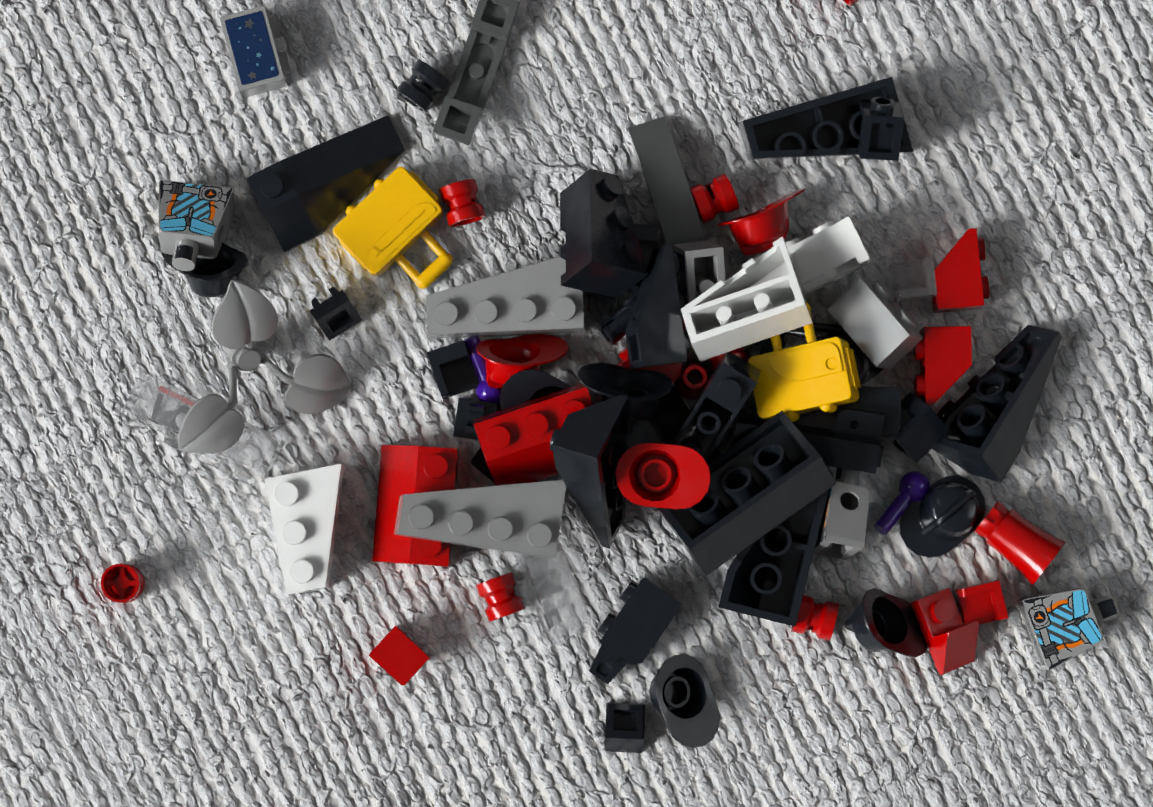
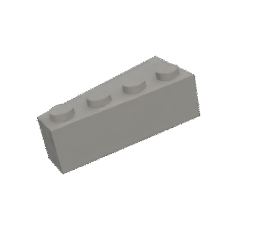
(508, 305)
(498, 518)

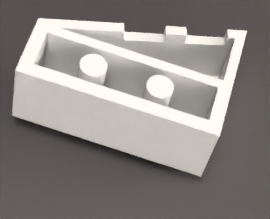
(827, 254)
(748, 306)
(304, 523)

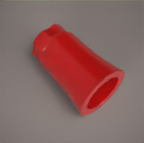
(1019, 541)

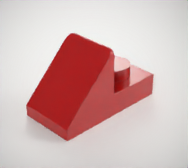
(947, 637)

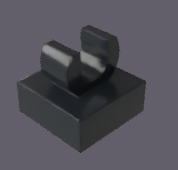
(335, 314)
(466, 413)

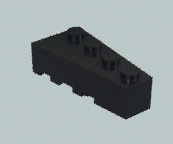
(816, 127)

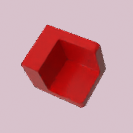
(982, 602)
(399, 655)

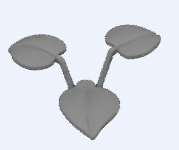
(237, 325)

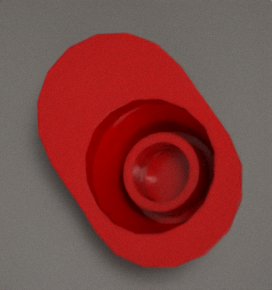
(763, 227)
(519, 353)
(663, 476)

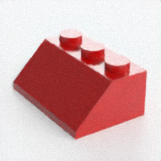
(520, 436)
(411, 471)

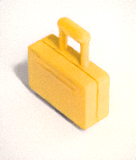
(390, 223)
(805, 376)

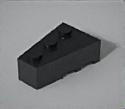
(599, 236)

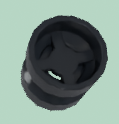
(418, 94)

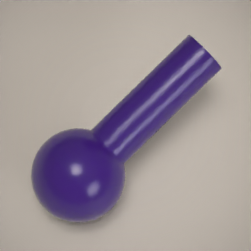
(483, 391)
(912, 488)

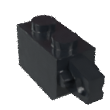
(634, 629)

